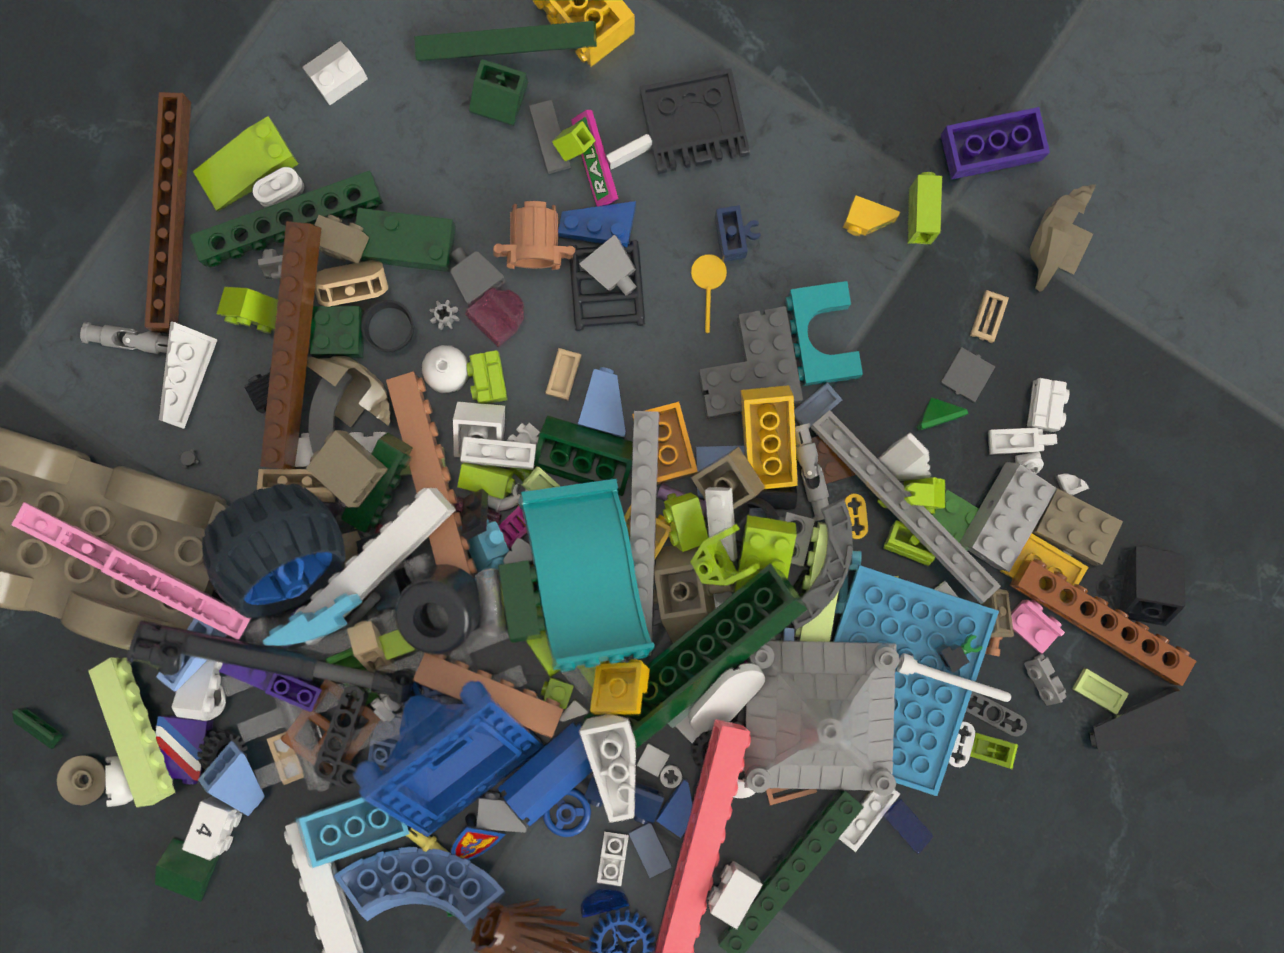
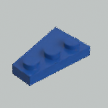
(598, 223)

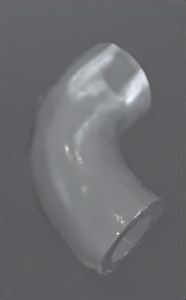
(491, 602)

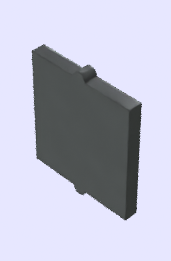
(967, 374)

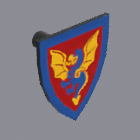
(473, 840)

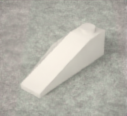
(907, 459)
(612, 759)

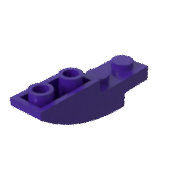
(287, 688)

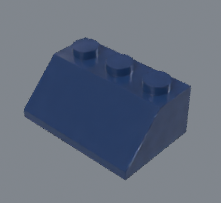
(646, 800)

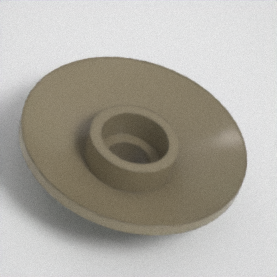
(71, 784)

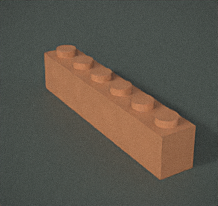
(523, 706)

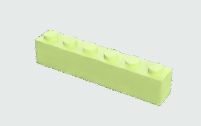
(820, 627)
(131, 732)

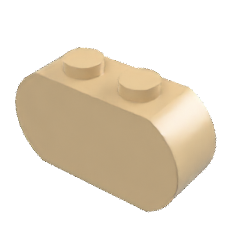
(350, 283)

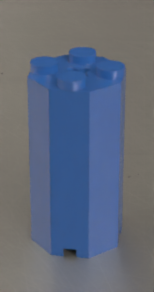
(548, 775)

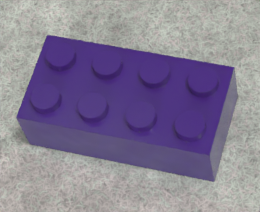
(995, 143)

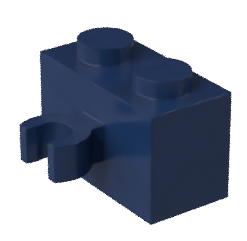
(733, 233)

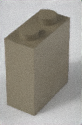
(346, 468)

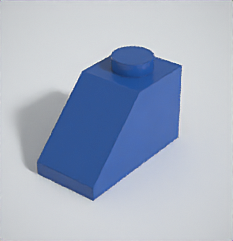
(677, 809)

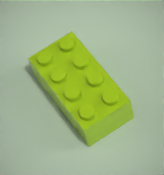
(766, 543)

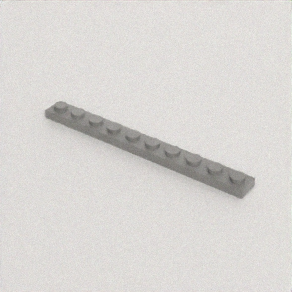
(644, 508)
(915, 518)

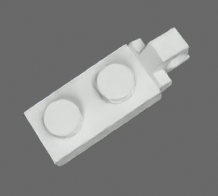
(1019, 440)

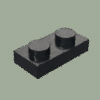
(474, 514)

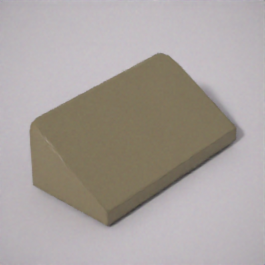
(1003, 625)

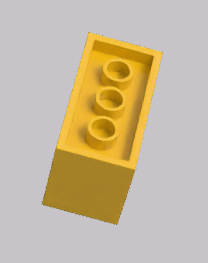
(612, 20)

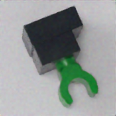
(954, 655)

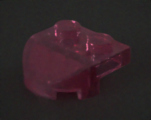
(497, 314)

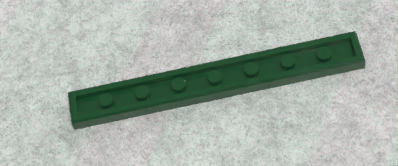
(506, 41)

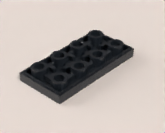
(505, 656)

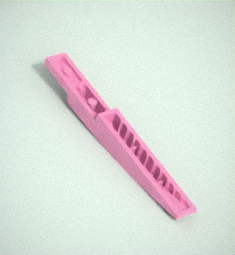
(131, 570)

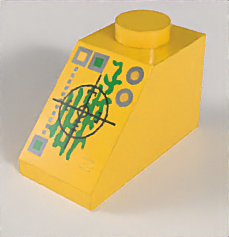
(868, 217)

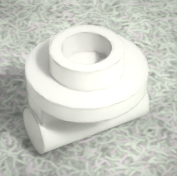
(1031, 461)

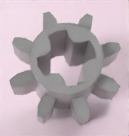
(441, 308)

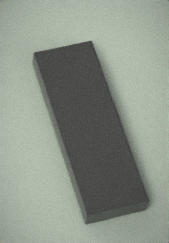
(547, 130)

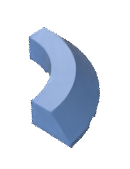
(419, 878)

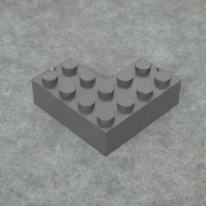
(767, 363)

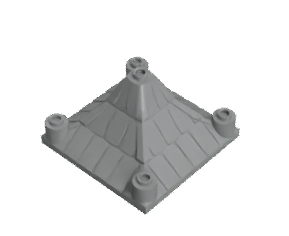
(822, 717)

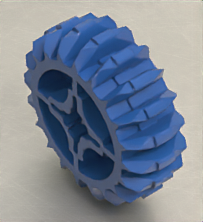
(631, 937)

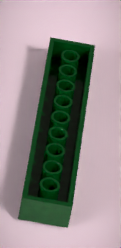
(712, 647)

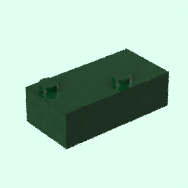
(407, 239)

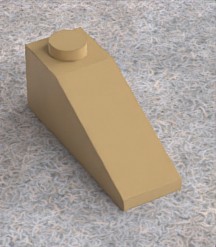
(367, 646)

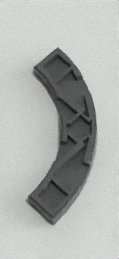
(323, 410)
(835, 564)

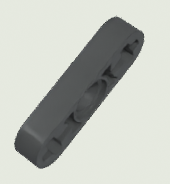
(983, 716)

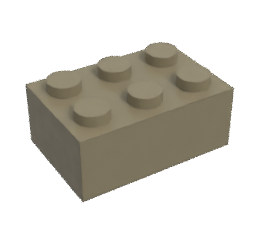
(1077, 528)

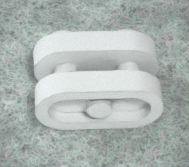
(278, 187)

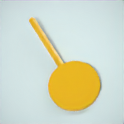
(708, 273)

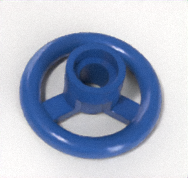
(585, 812)

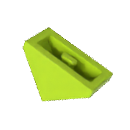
(994, 750)

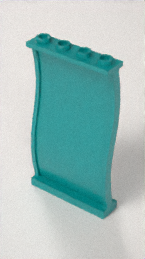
(585, 574)

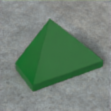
(938, 413)

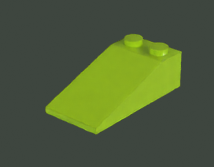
(243, 162)

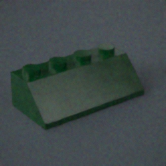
(583, 453)

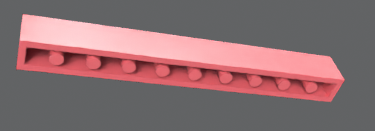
(703, 838)

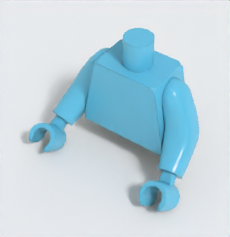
(488, 548)

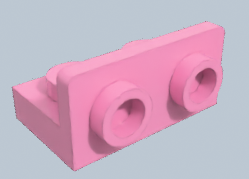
(1035, 626)

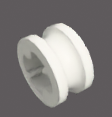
(677, 772)

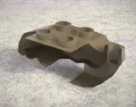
(1057, 239)
(362, 393)

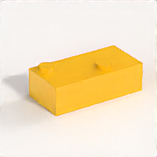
(770, 434)

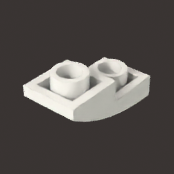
(612, 859)

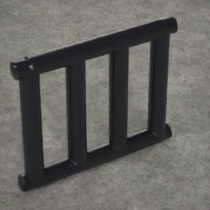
(579, 298)

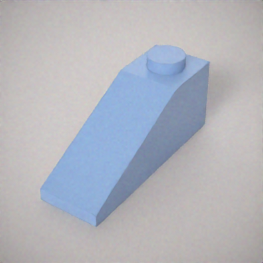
(190, 664)

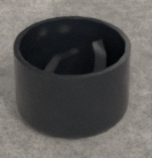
(453, 591)

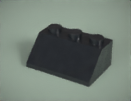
(392, 585)

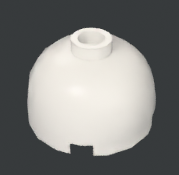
(445, 369)
(116, 783)

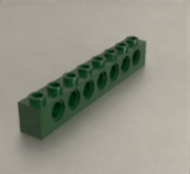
(252, 223)
(792, 871)

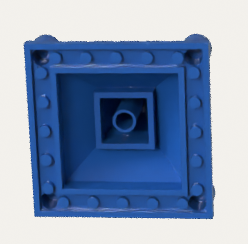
(446, 758)

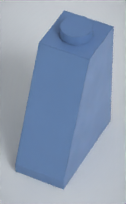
(603, 404)
(233, 780)

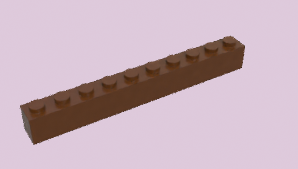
(167, 211)
(290, 345)

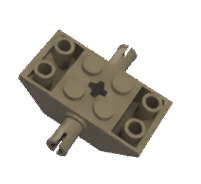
(673, 575)

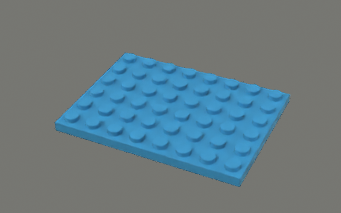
(918, 621)

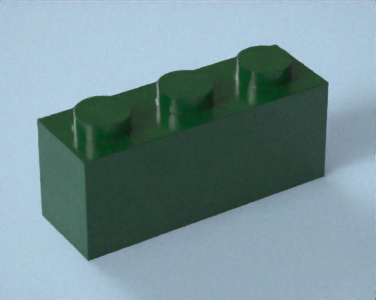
(521, 601)

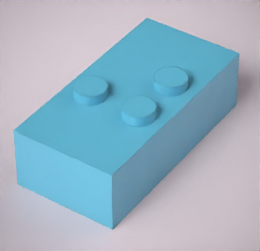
(346, 830)

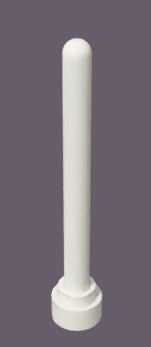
(908, 664)

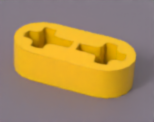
(861, 514)

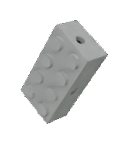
(1008, 516)

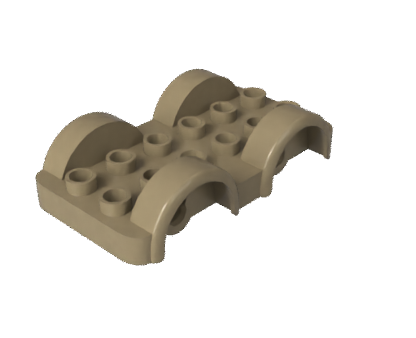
(119, 505)

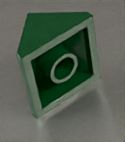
(184, 871)

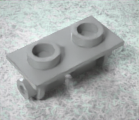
(1049, 689)

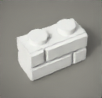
(1047, 405)

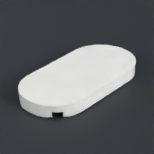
(726, 697)

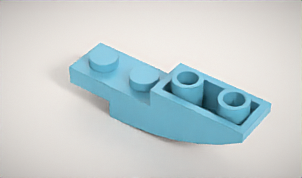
(313, 625)

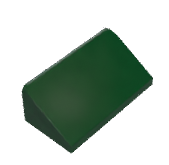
(37, 727)

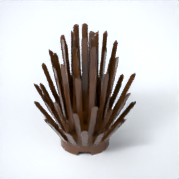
(508, 930)

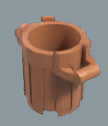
(533, 238)

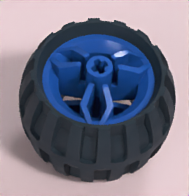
(272, 550)

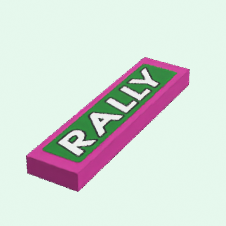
(596, 163)

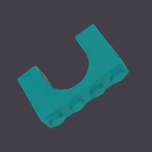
(816, 366)

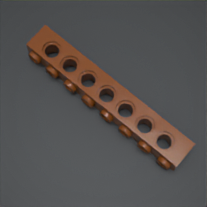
(1178, 662)

